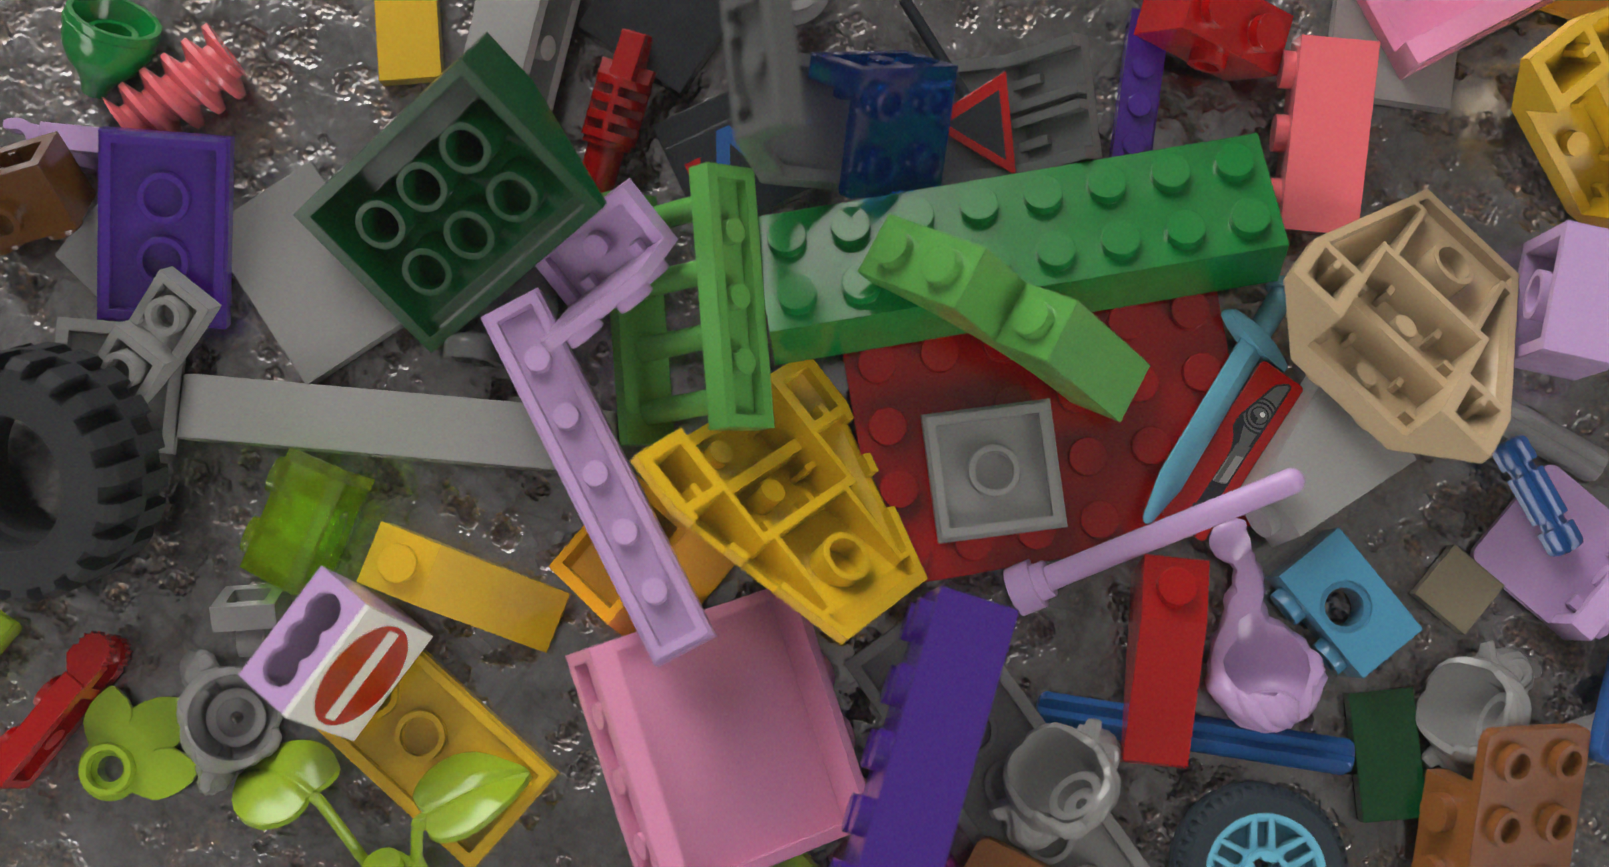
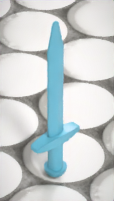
(1252, 346)

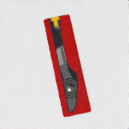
(1239, 439)

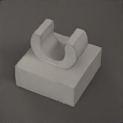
(250, 612)

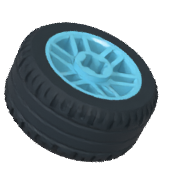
(1256, 822)

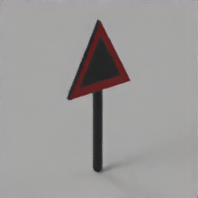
(980, 117)

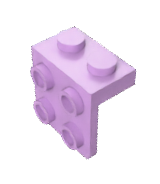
(606, 264)
(1563, 590)

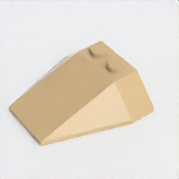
(1409, 328)

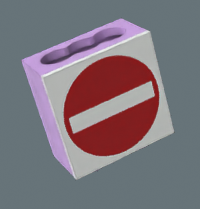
(335, 655)

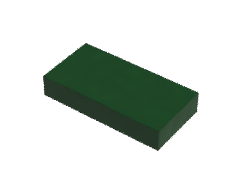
(1386, 754)

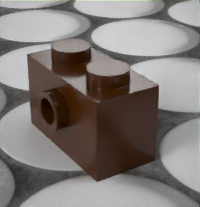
(40, 192)

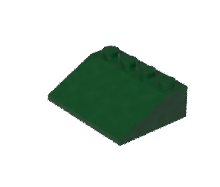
(455, 196)

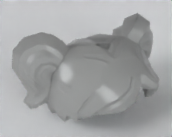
(1467, 698)
(206, 723)
(1058, 784)

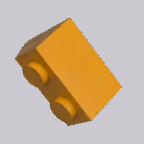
(586, 575)

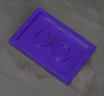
(159, 207)

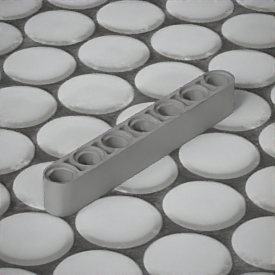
(362, 422)

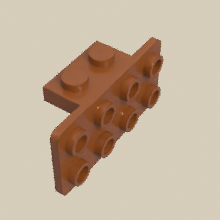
(1514, 809)

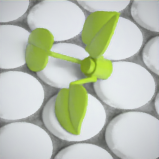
(454, 797)

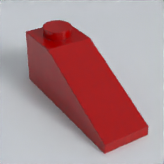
(1164, 659)

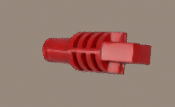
(617, 107)

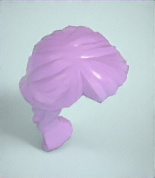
(1256, 663)

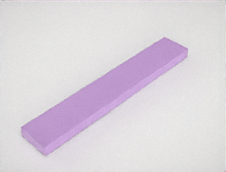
(599, 480)

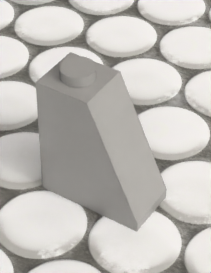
(1334, 457)

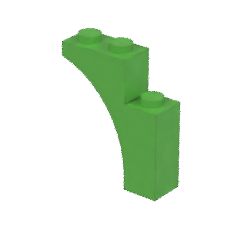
(1025, 322)

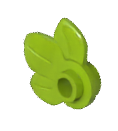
(144, 742)

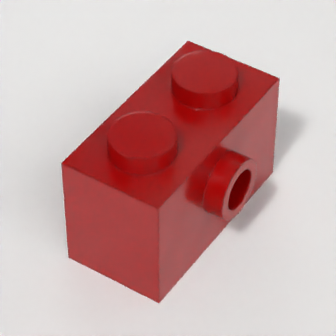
(1218, 36)

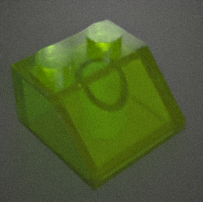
(304, 520)

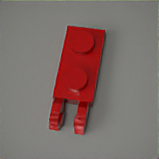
(61, 707)

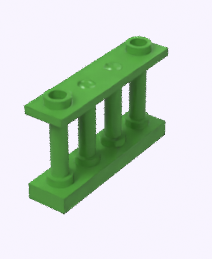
(730, 316)

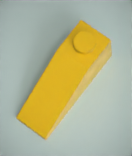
(463, 587)

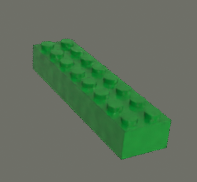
(1086, 230)

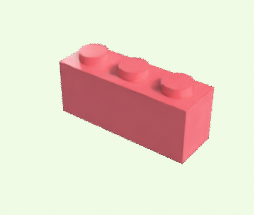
(1323, 131)

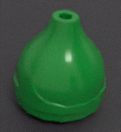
(108, 42)

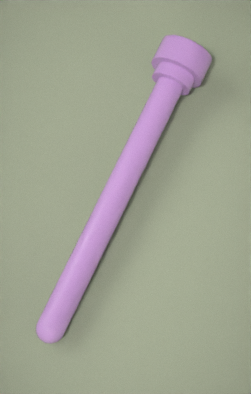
(1034, 584)

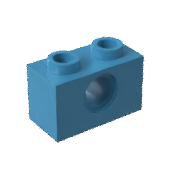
(1377, 617)

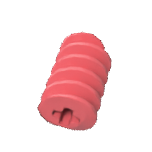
(182, 88)

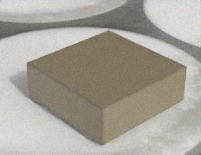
(1456, 589)

